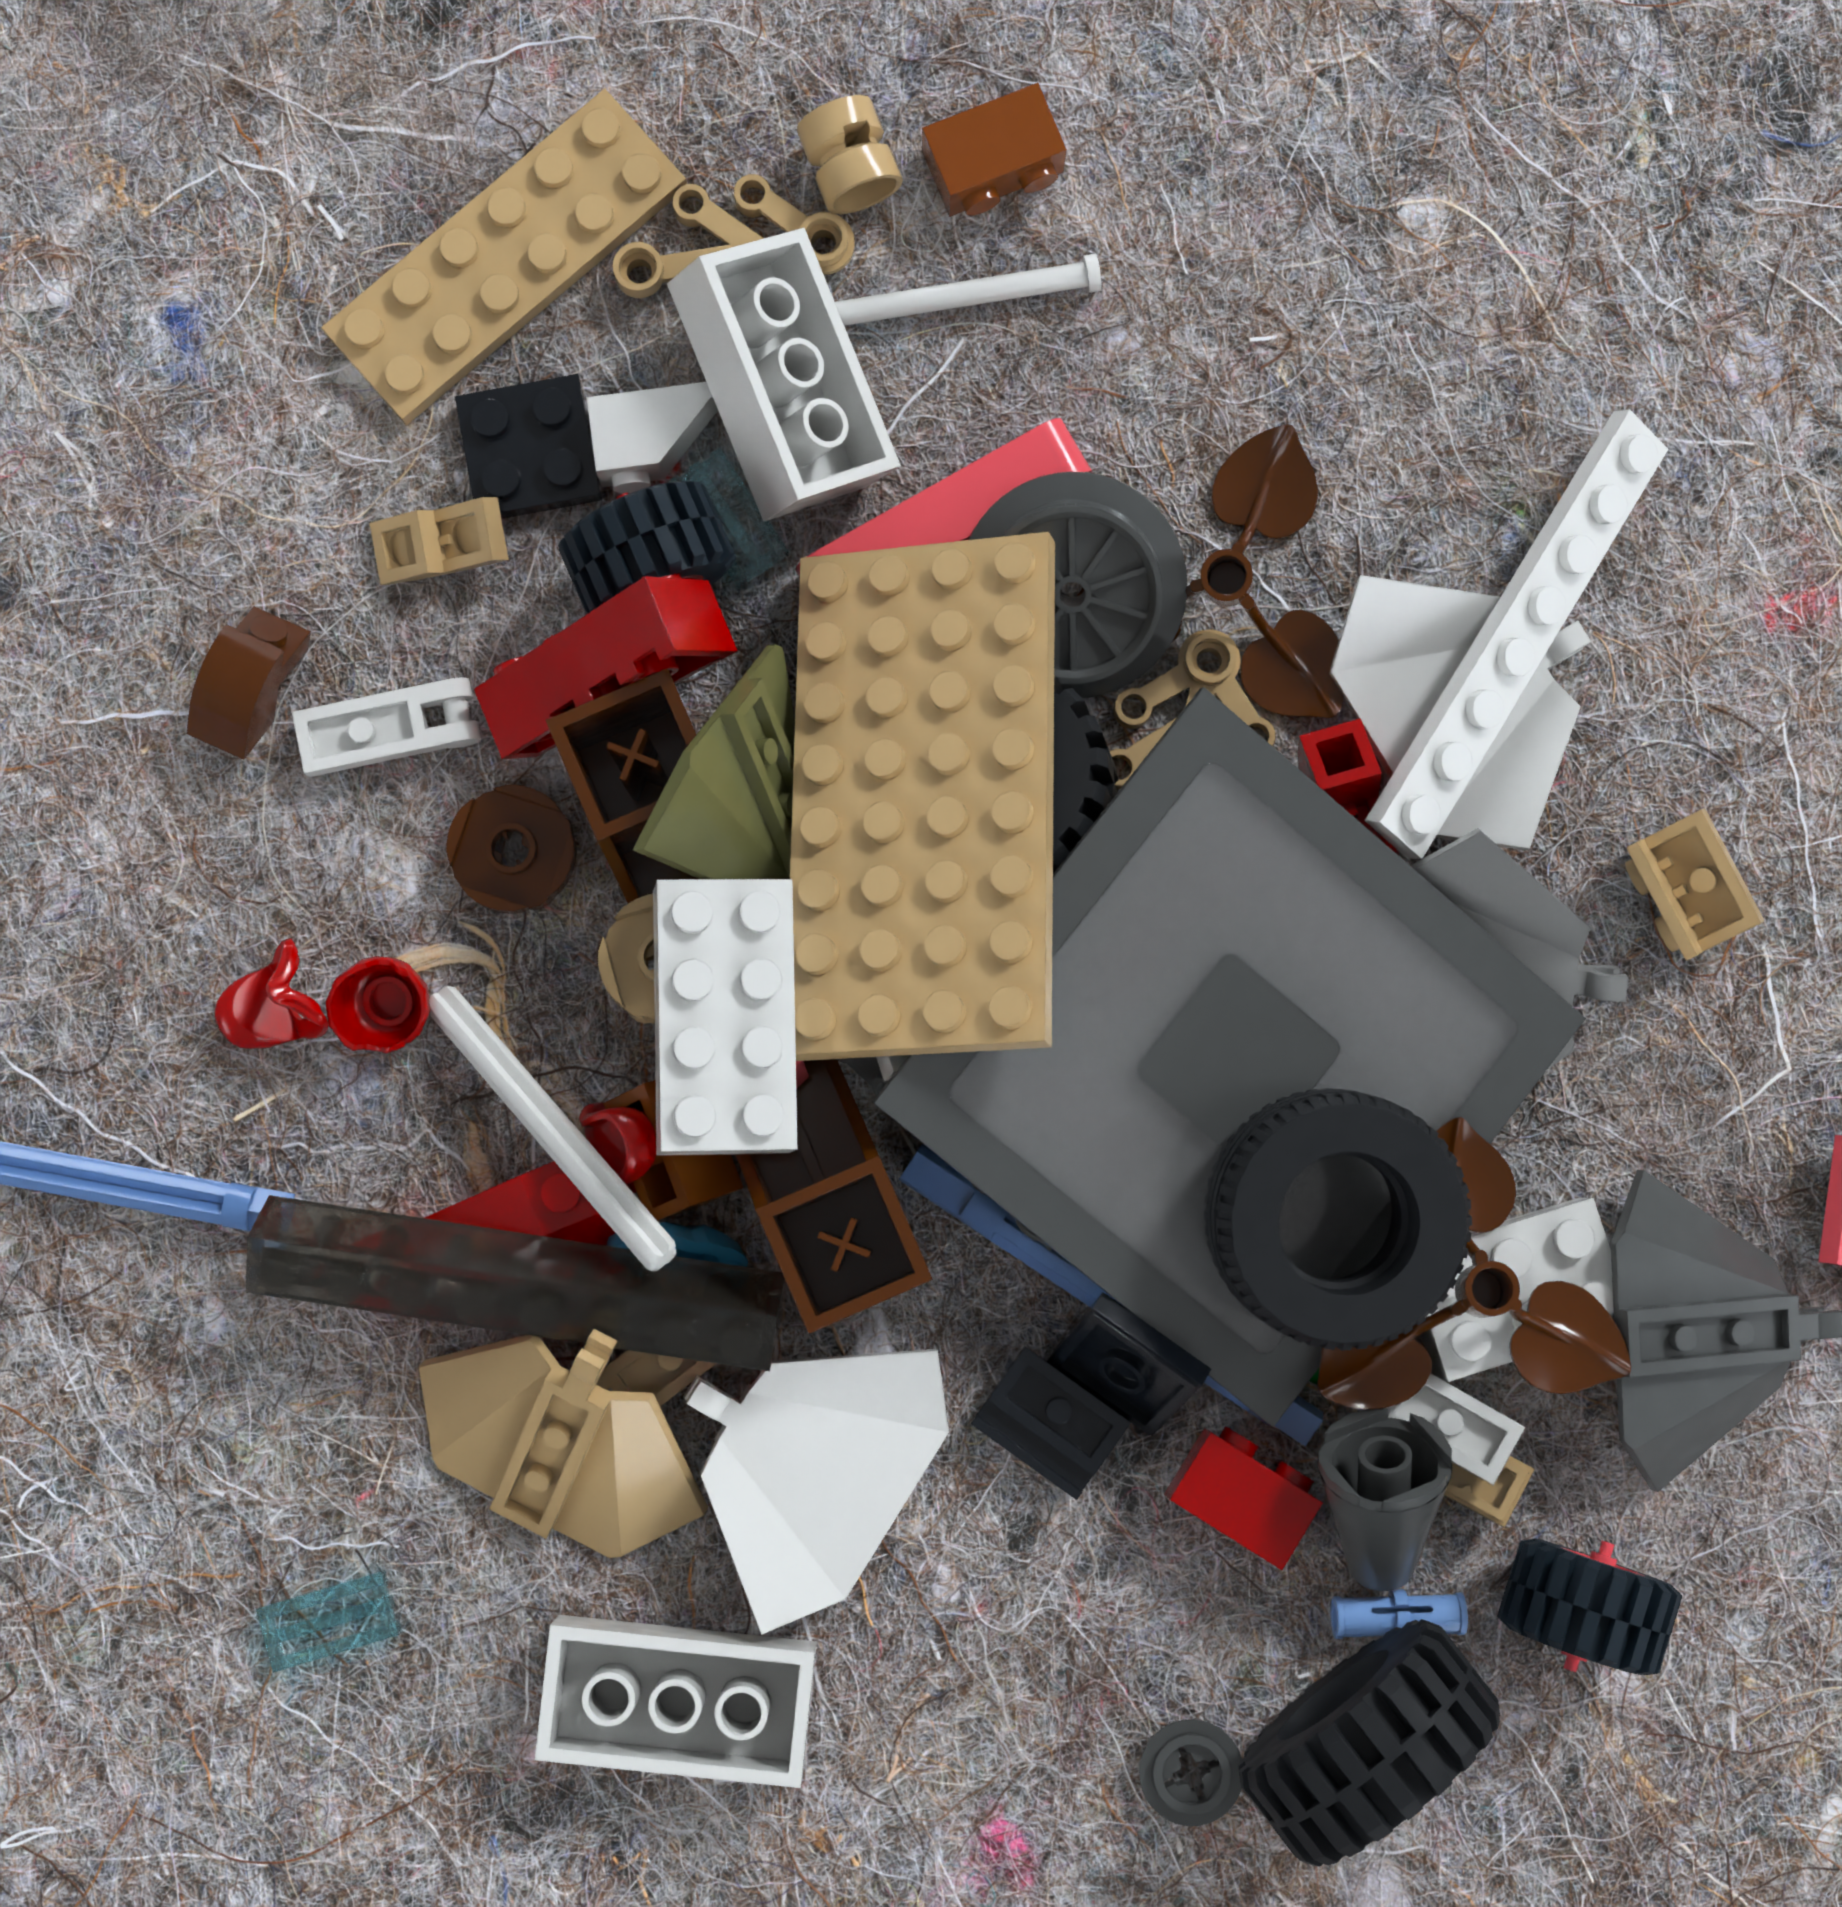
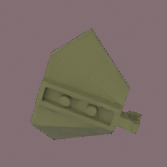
(733, 785)

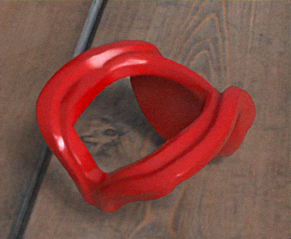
(264, 1010)
(622, 1138)

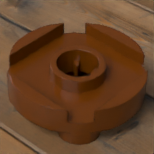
(480, 867)

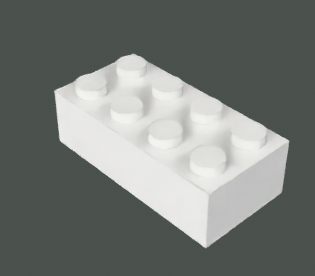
(783, 373)
(724, 1016)
(676, 1701)

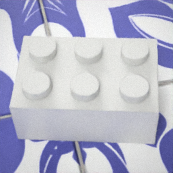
(1540, 1247)

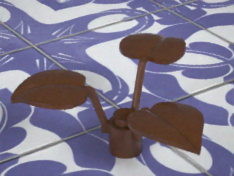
(1274, 491)
(1564, 1335)

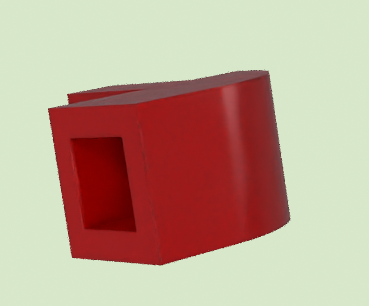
(1343, 767)

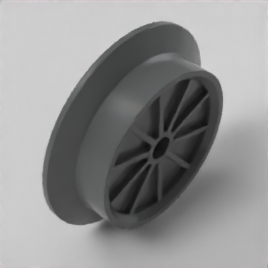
(1123, 559)

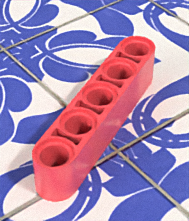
(958, 502)

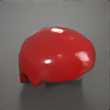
(378, 1005)

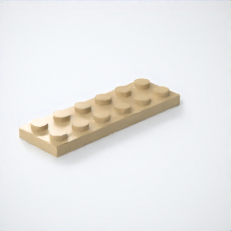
(505, 256)

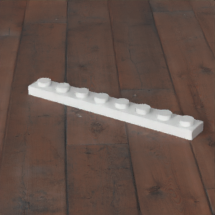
(1516, 635)

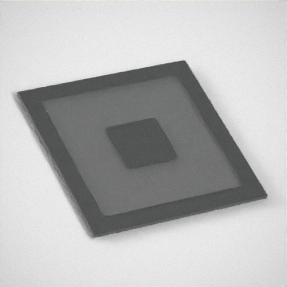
(1207, 958)

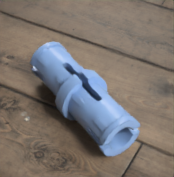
(1381, 1614)

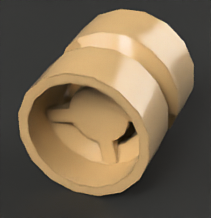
(846, 145)

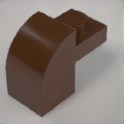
(241, 681)

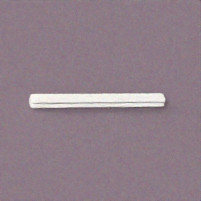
(552, 1129)

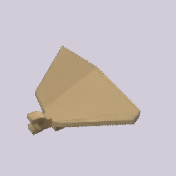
(558, 1444)

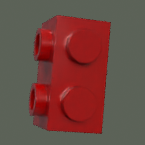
(1243, 1497)

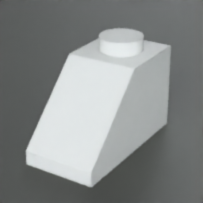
(646, 432)

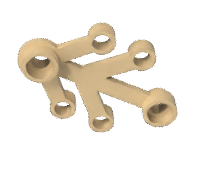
(732, 233)
(1189, 676)

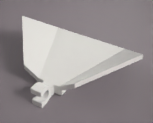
(1396, 662)
(817, 1470)

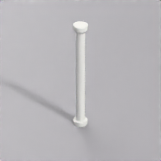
(972, 292)

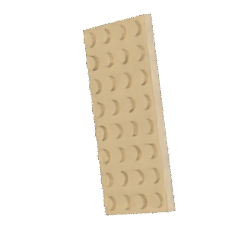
(924, 799)

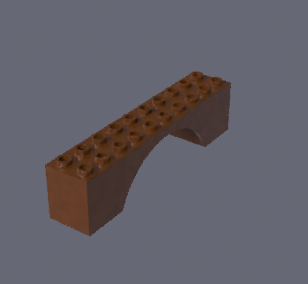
(830, 1199)

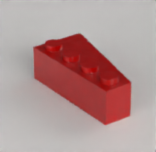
(625, 639)

